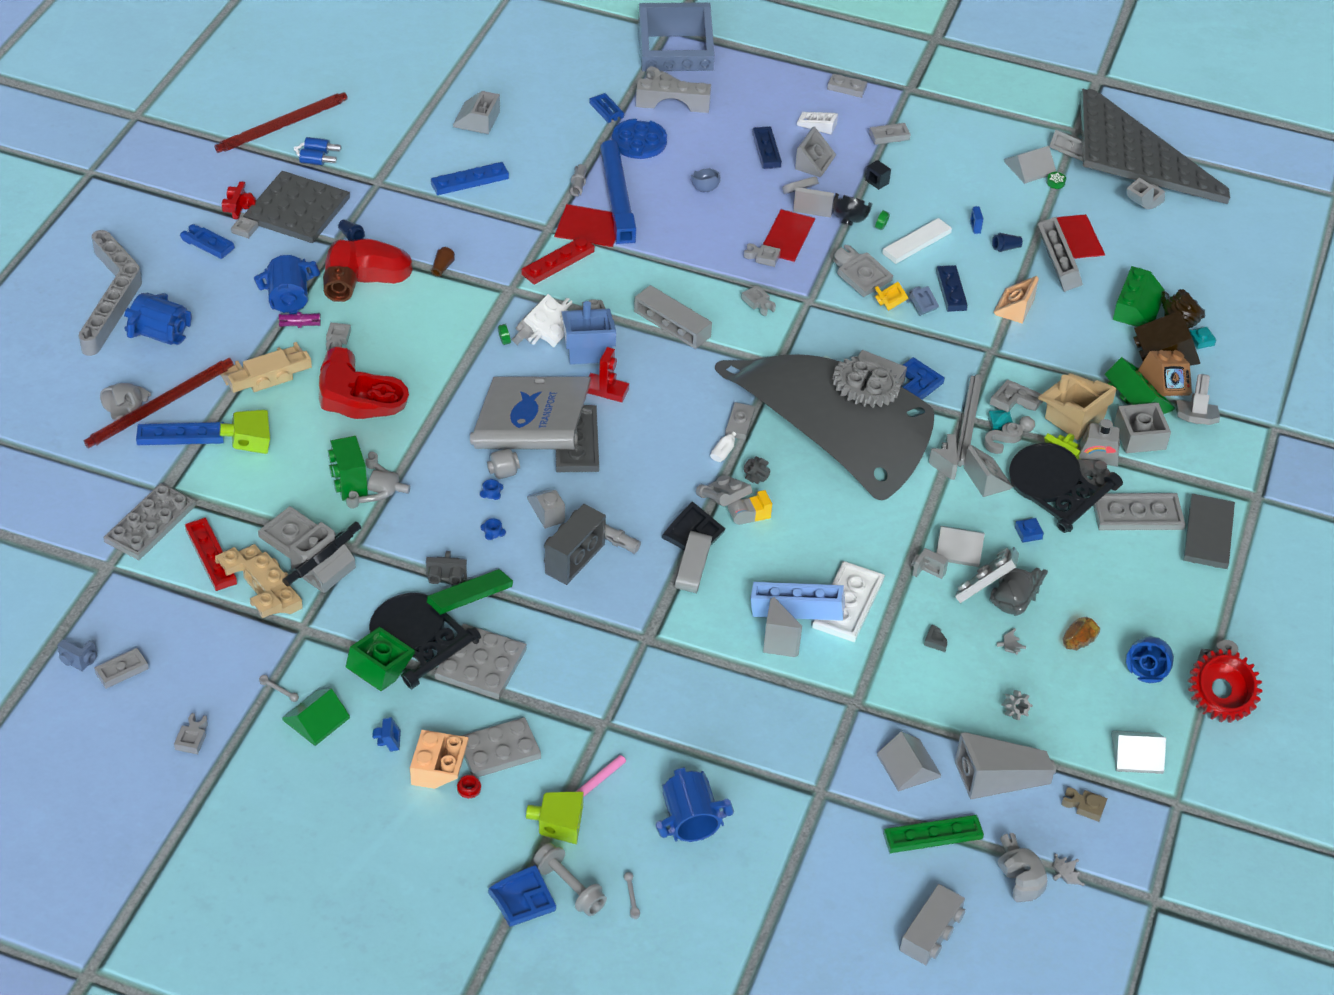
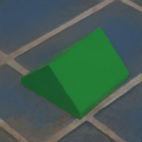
(317, 716)

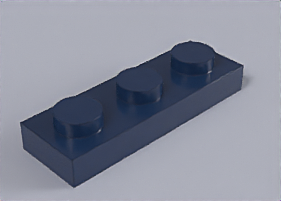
(767, 147)
(951, 288)

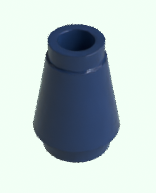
(351, 230)
(1006, 242)

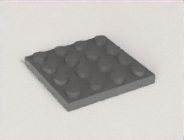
(297, 206)

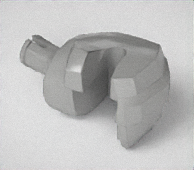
(1025, 867)

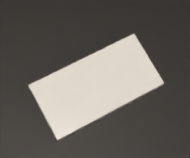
(860, 592)

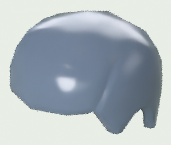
(705, 179)

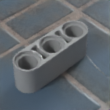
(693, 562)

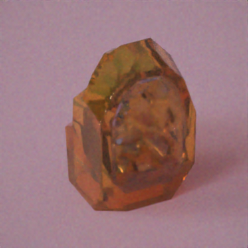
(1081, 633)

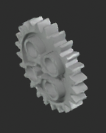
(881, 385)

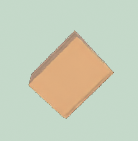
(1017, 300)

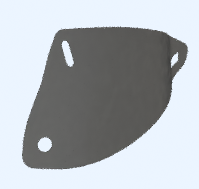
(854, 435)

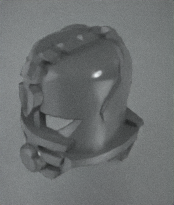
(1017, 590)

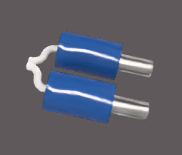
(315, 151)

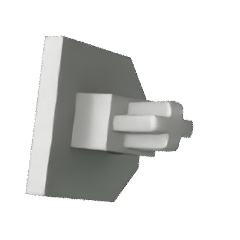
(1198, 410)

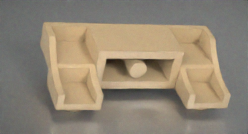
(267, 369)
(264, 577)

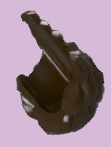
(1183, 302)

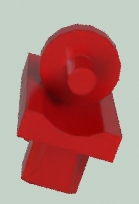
(237, 200)

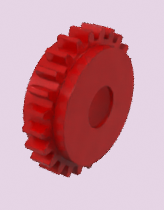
(1237, 674)

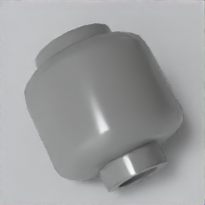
(503, 463)

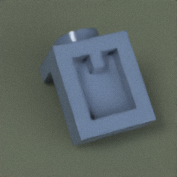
(923, 300)

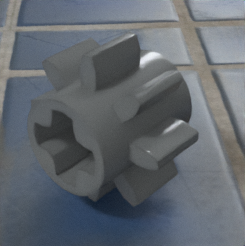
(756, 470)

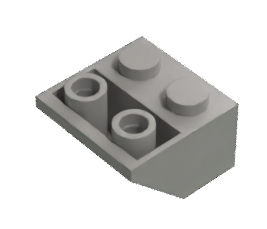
(479, 112)

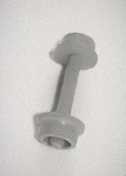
(590, 899)

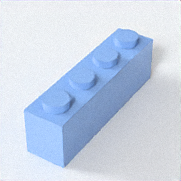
(800, 600)

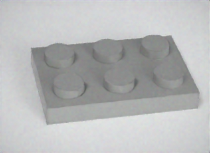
(500, 748)

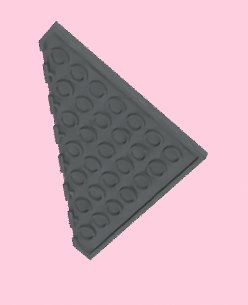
(1128, 149)

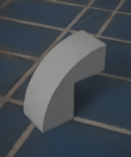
(1145, 194)

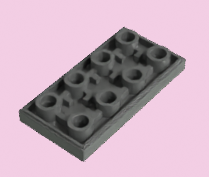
(1209, 531)

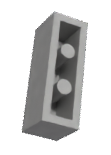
(933, 925)

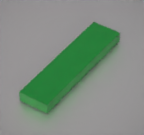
(469, 591)
(933, 834)

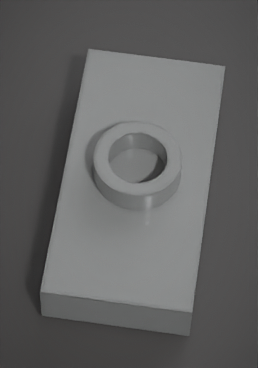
(740, 420)

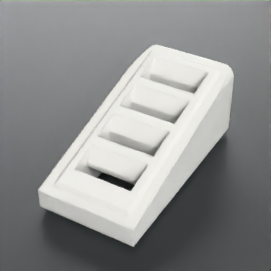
(822, 121)

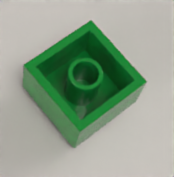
(347, 467)

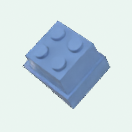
(588, 333)

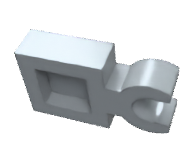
(765, 255)
(757, 298)
(337, 335)
(192, 737)

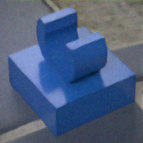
(388, 734)

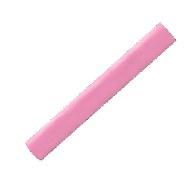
(602, 775)

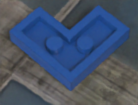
(923, 378)

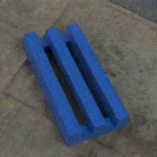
(603, 108)

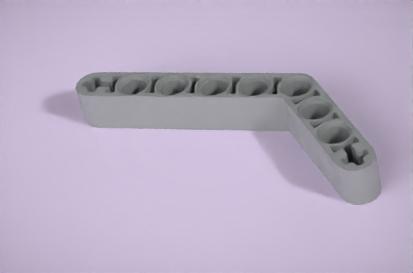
(117, 296)

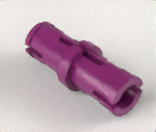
(299, 320)

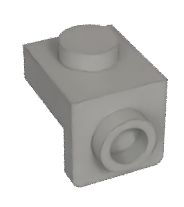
(931, 563)

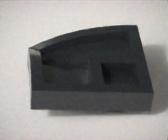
(695, 520)

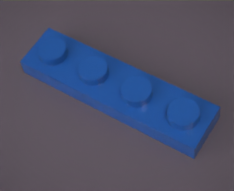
(469, 178)
(179, 433)

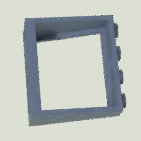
(675, 20)

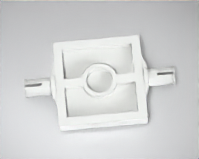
(547, 320)

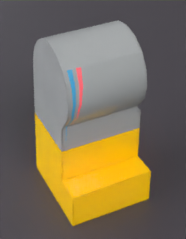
(751, 508)

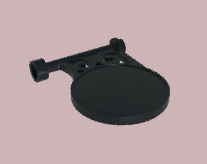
(1051, 474)
(419, 626)

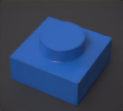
(1029, 530)

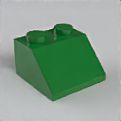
(379, 658)

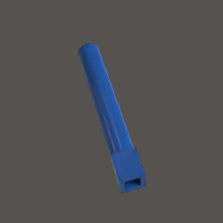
(622, 216)

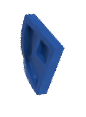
(522, 896)

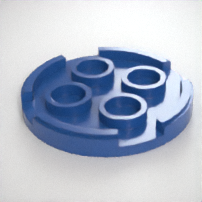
(640, 138)

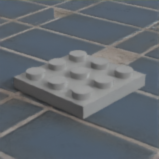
(484, 665)

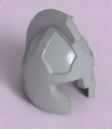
(123, 399)

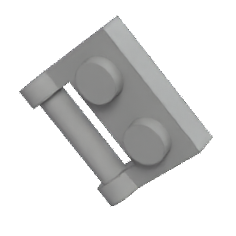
(724, 490)

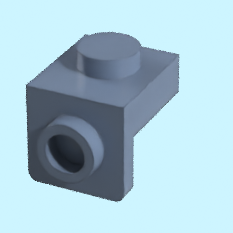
(75, 656)

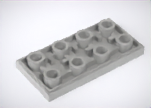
(149, 521)

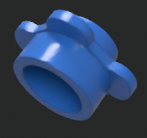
(491, 489)
(493, 529)

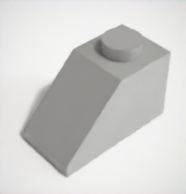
(548, 507)

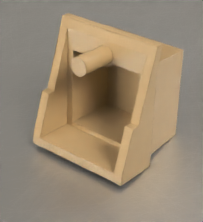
(1077, 403)

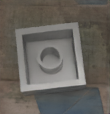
(1142, 427)

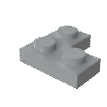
(1013, 393)

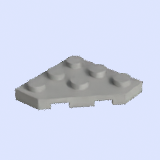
(987, 574)

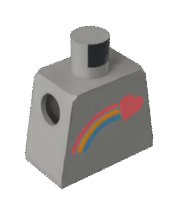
(1101, 443)

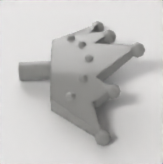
(1010, 643)
(1066, 871)

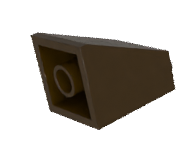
(1166, 334)

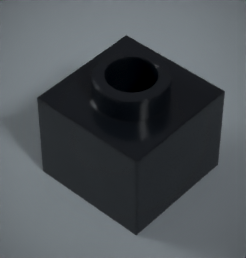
(878, 174)

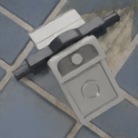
(313, 549)

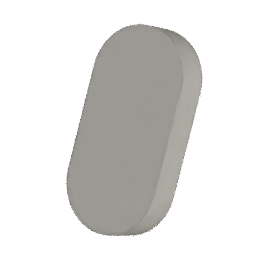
(806, 183)

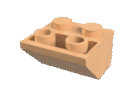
(437, 759)

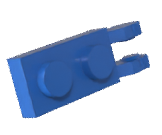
(207, 241)

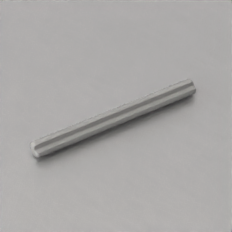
(968, 418)

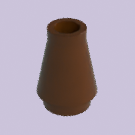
(443, 259)

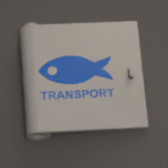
(531, 413)

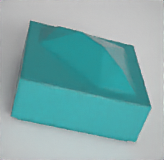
(999, 419)

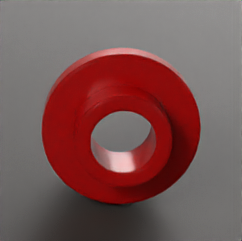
(466, 782)

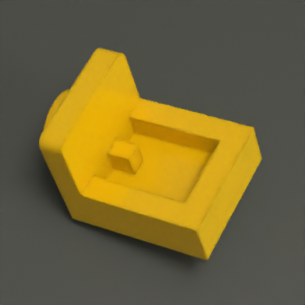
(891, 296)

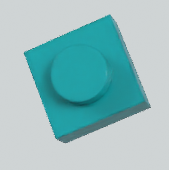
(1202, 337)

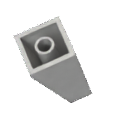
(1000, 766)

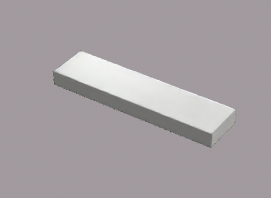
(917, 240)

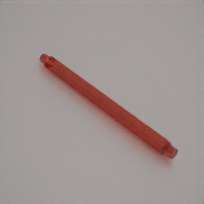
(278, 123)
(158, 403)

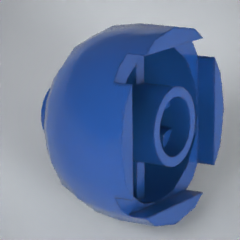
(1150, 659)

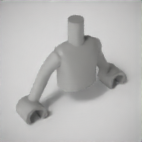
(380, 481)

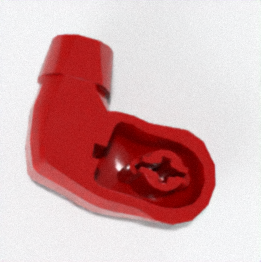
(358, 393)

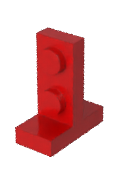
(605, 383)

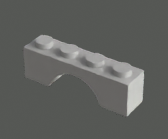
(653, 91)

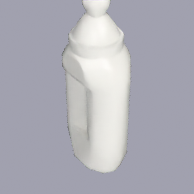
(723, 447)

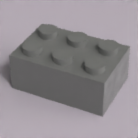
(574, 544)

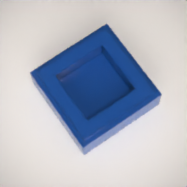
(976, 220)

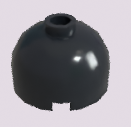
(850, 209)

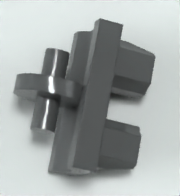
(446, 567)

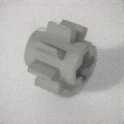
(1022, 708)

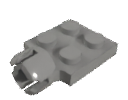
(861, 270)

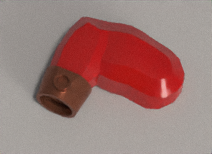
(365, 262)

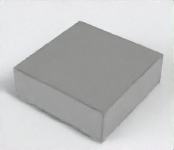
(244, 227)

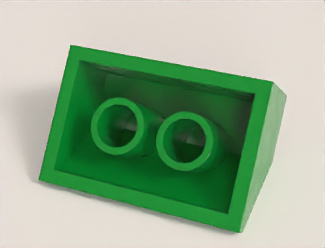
(1139, 298)
(1134, 386)

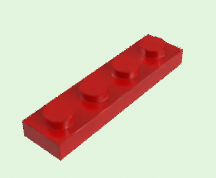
(558, 260)
(206, 549)

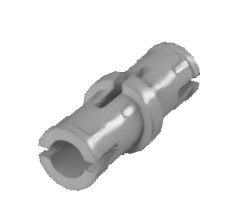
(578, 180)
(620, 539)

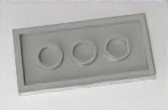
(1139, 511)

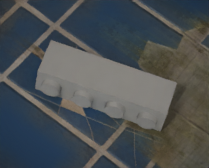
(1060, 254)
(673, 317)

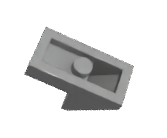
(945, 458)

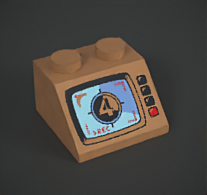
(1167, 372)

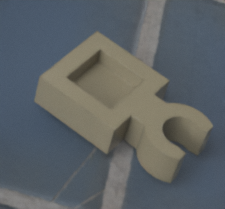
(1088, 804)

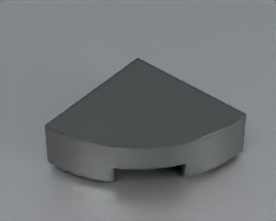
(936, 639)

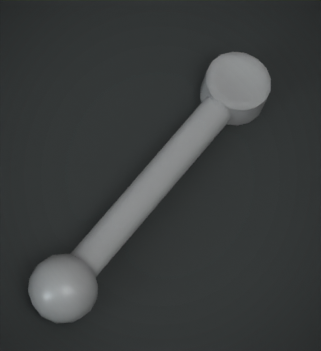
(265, 680)
(635, 912)

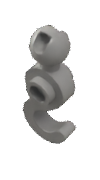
(1010, 434)

